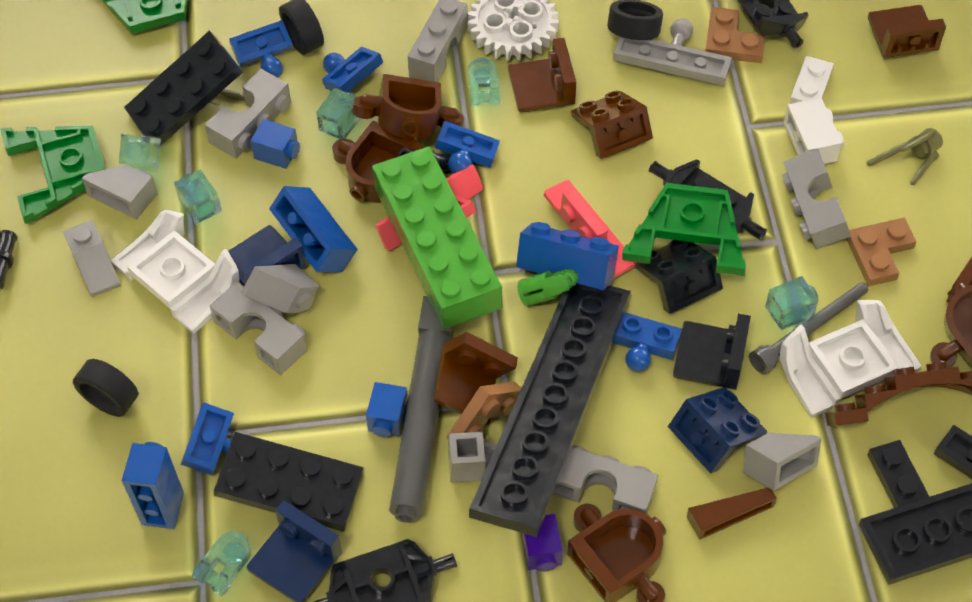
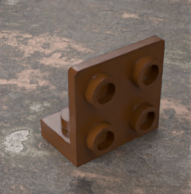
(906, 31)
(544, 81)
(614, 122)
(466, 366)

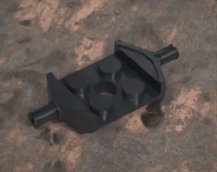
(776, 18)
(691, 175)
(403, 561)

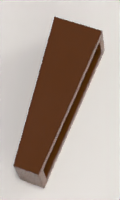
(723, 513)

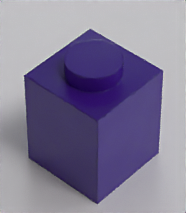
(545, 550)

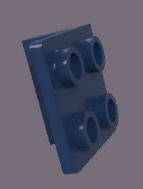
(266, 249)
(715, 426)
(295, 554)

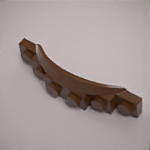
(905, 378)

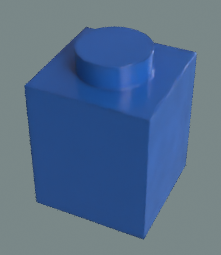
(275, 144)
(386, 409)

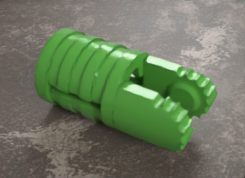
(546, 286)

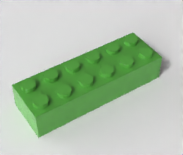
(437, 238)

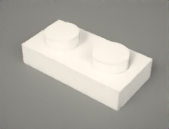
(811, 80)

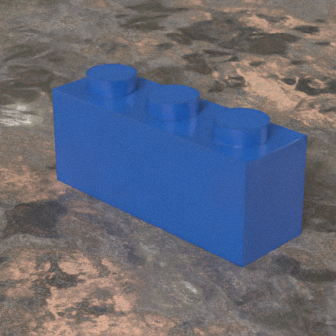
(314, 227)
(555, 250)
(153, 485)

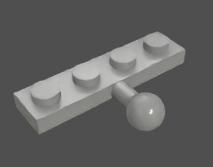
(673, 56)

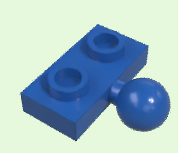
(262, 45)
(349, 72)
(466, 147)
(646, 338)
(208, 439)

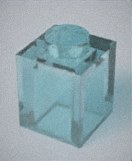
(336, 114)
(139, 150)
(197, 196)
(792, 302)

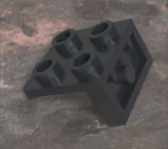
(682, 274)
(712, 353)

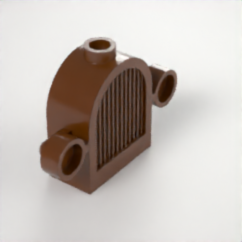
(407, 107)
(370, 149)
(957, 326)
(618, 552)

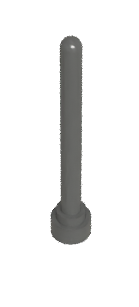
(765, 357)

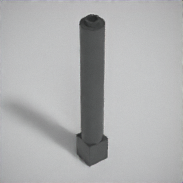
(420, 420)

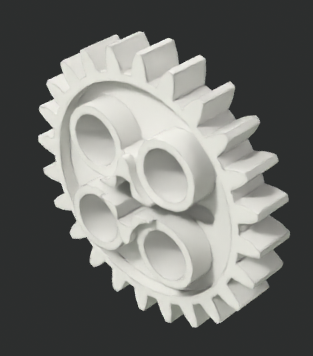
(513, 26)

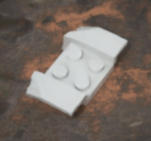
(177, 270)
(845, 359)

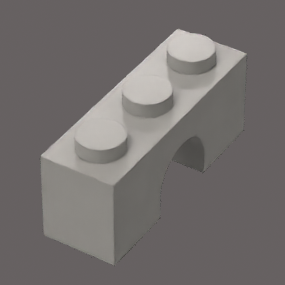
(442, 28)
(233, 130)
(823, 219)
(279, 343)
(468, 456)
(631, 485)

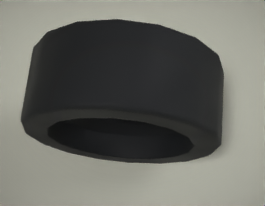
(635, 19)
(302, 26)
(105, 387)

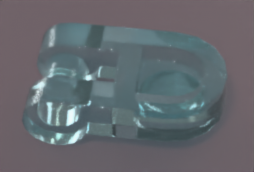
(483, 73)
(229, 550)

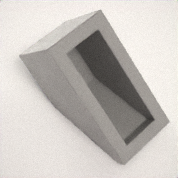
(122, 189)
(92, 258)
(281, 287)
(780, 458)

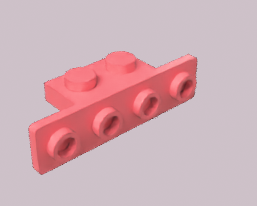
(464, 186)
(583, 219)

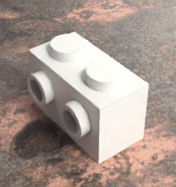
(812, 128)

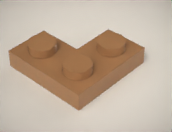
(727, 41)
(875, 244)
(487, 403)

